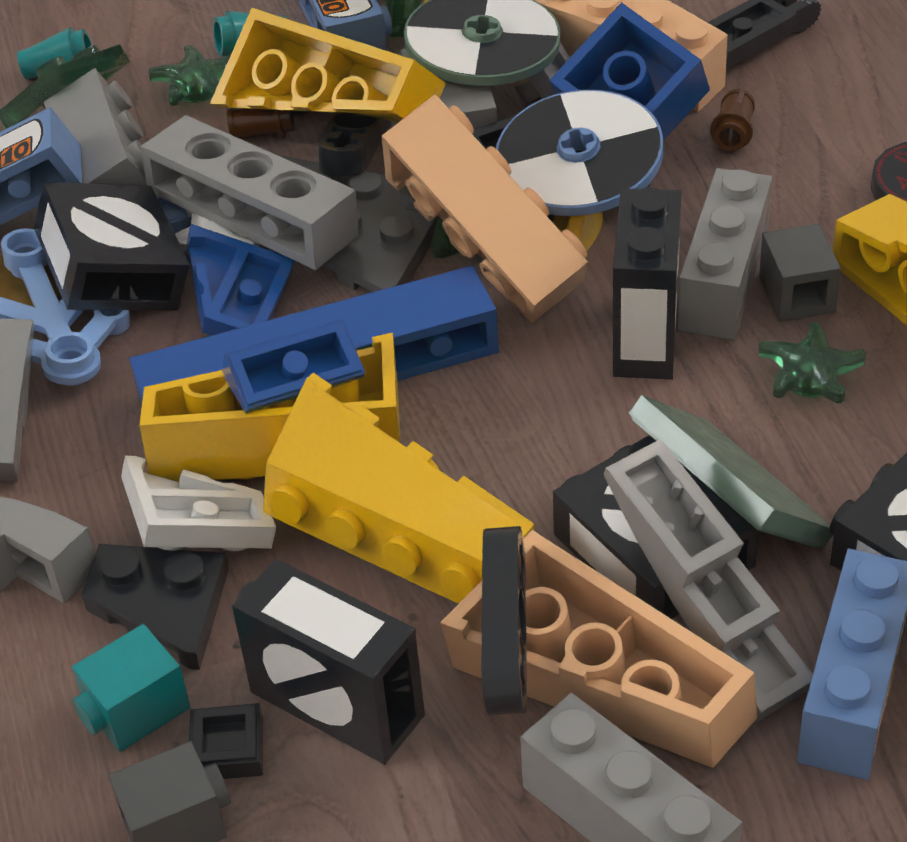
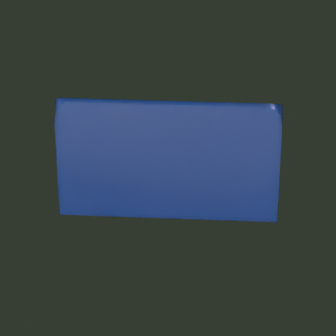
(279, 367)

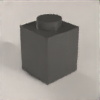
(799, 272)
(171, 798)

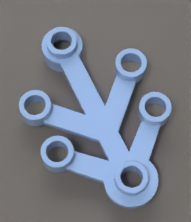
(68, 355)

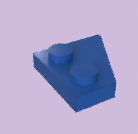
(234, 280)

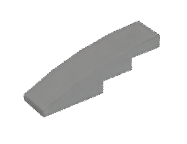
(701, 571)

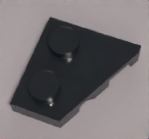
(162, 589)

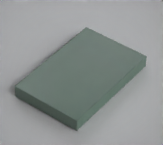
(732, 473)

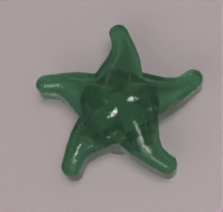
(191, 79)
(811, 365)

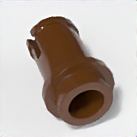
(259, 122)
(733, 124)

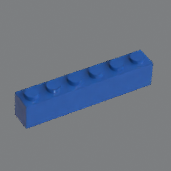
(431, 319)

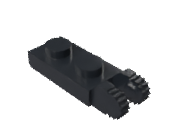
(762, 23)

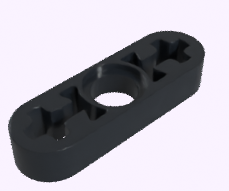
(350, 143)
(504, 621)

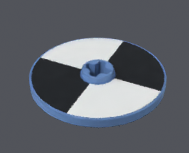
(617, 140)

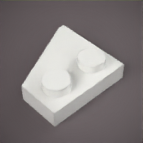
(195, 511)

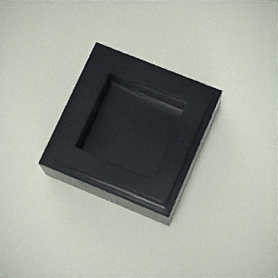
(229, 738)

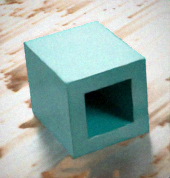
(129, 688)

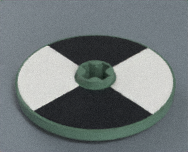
(482, 40)

